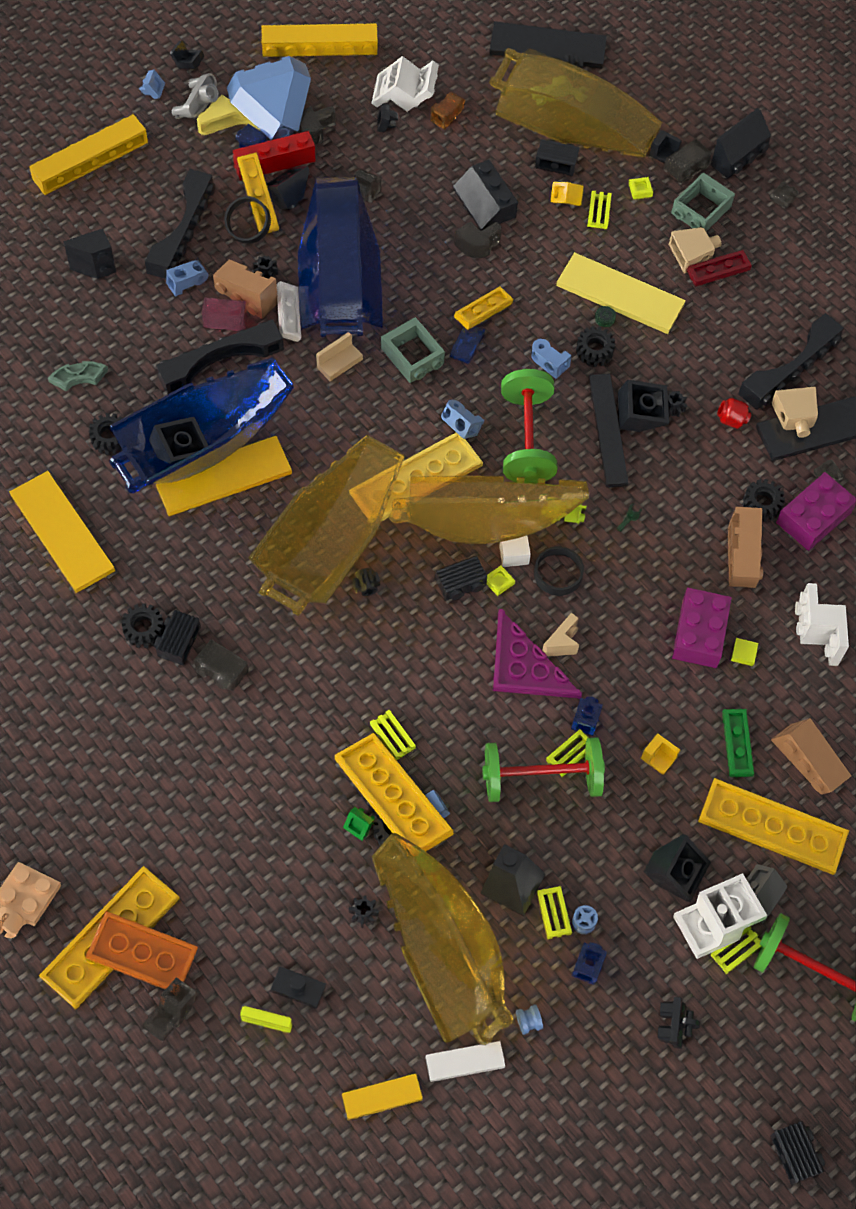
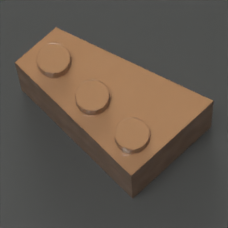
(240, 284)
(745, 547)
(812, 755)

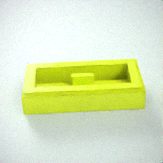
(601, 197)
(382, 720)
(551, 758)
(558, 931)
(753, 936)
(266, 1019)

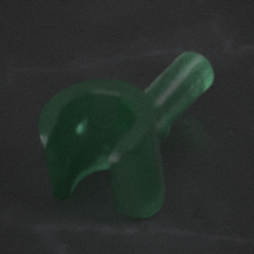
(630, 515)

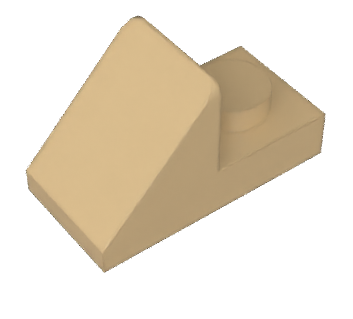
(560, 641)

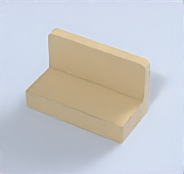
(338, 357)

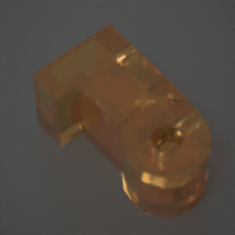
(448, 109)

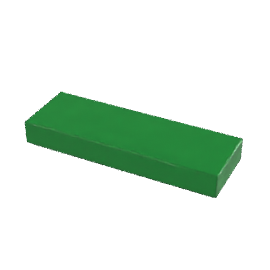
(738, 743)

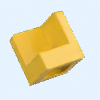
(567, 193)
(660, 754)

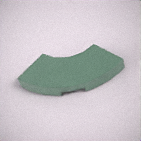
(74, 374)

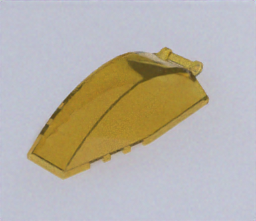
(572, 105)
(485, 506)
(328, 525)
(445, 942)

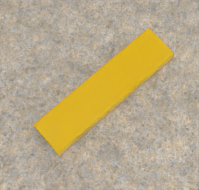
(257, 188)

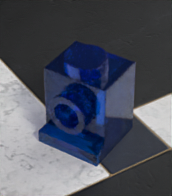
(250, 136)
(586, 721)
(584, 971)

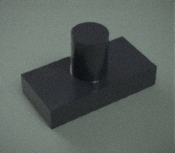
(298, 987)

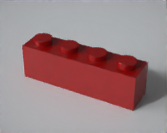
(280, 153)

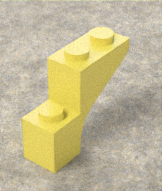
(220, 116)

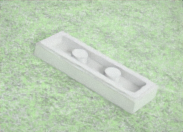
(288, 311)
(465, 1061)

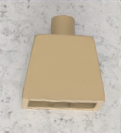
(693, 246)
(796, 409)

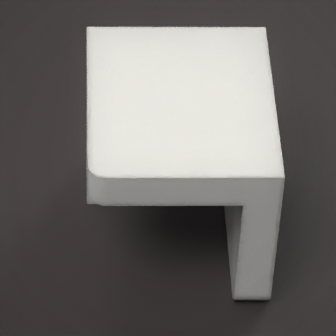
(515, 552)

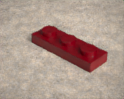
(719, 268)

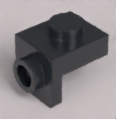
(186, 58)

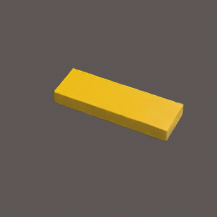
(483, 308)
(382, 1096)

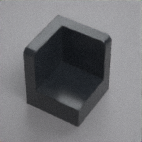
(664, 146)

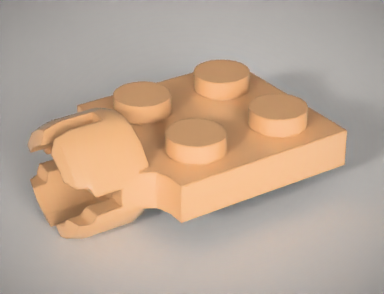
(24, 898)

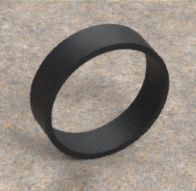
(231, 208)
(558, 550)

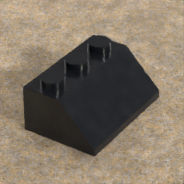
(741, 144)
(486, 195)

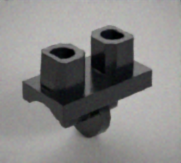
(674, 1033)

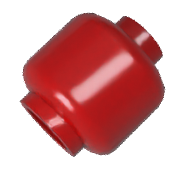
(734, 413)

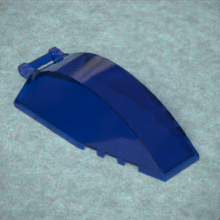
(339, 260)
(226, 410)

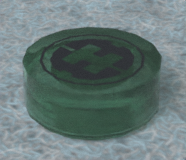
(605, 316)

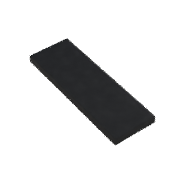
(548, 41)
(833, 425)

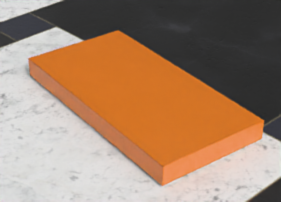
(140, 951)

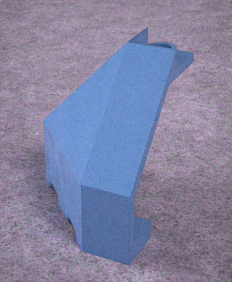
(272, 95)

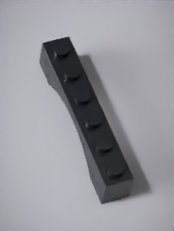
(167, 253)
(255, 341)
(761, 385)

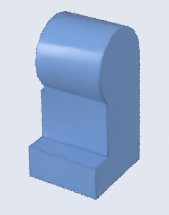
(185, 276)
(549, 358)
(461, 419)

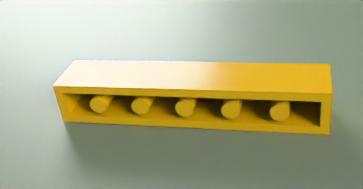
(319, 40)
(88, 154)

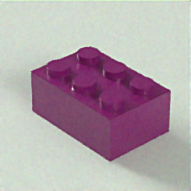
(816, 511)
(701, 628)

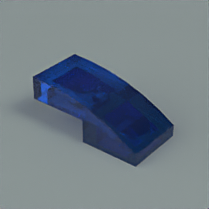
(467, 343)

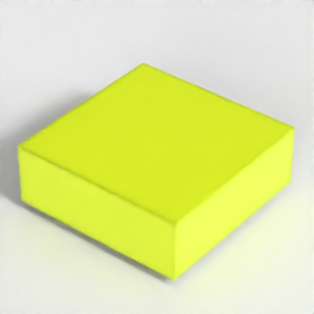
(640, 188)
(499, 580)
(744, 652)

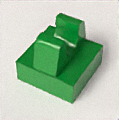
(358, 823)

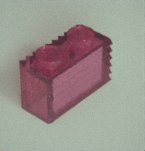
(224, 314)

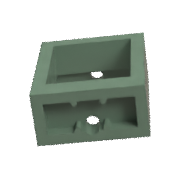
(710, 189)
(402, 335)

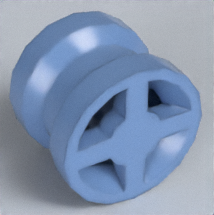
(587, 915)
(529, 1019)

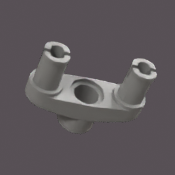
(203, 93)

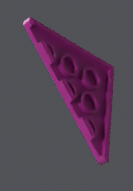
(524, 666)

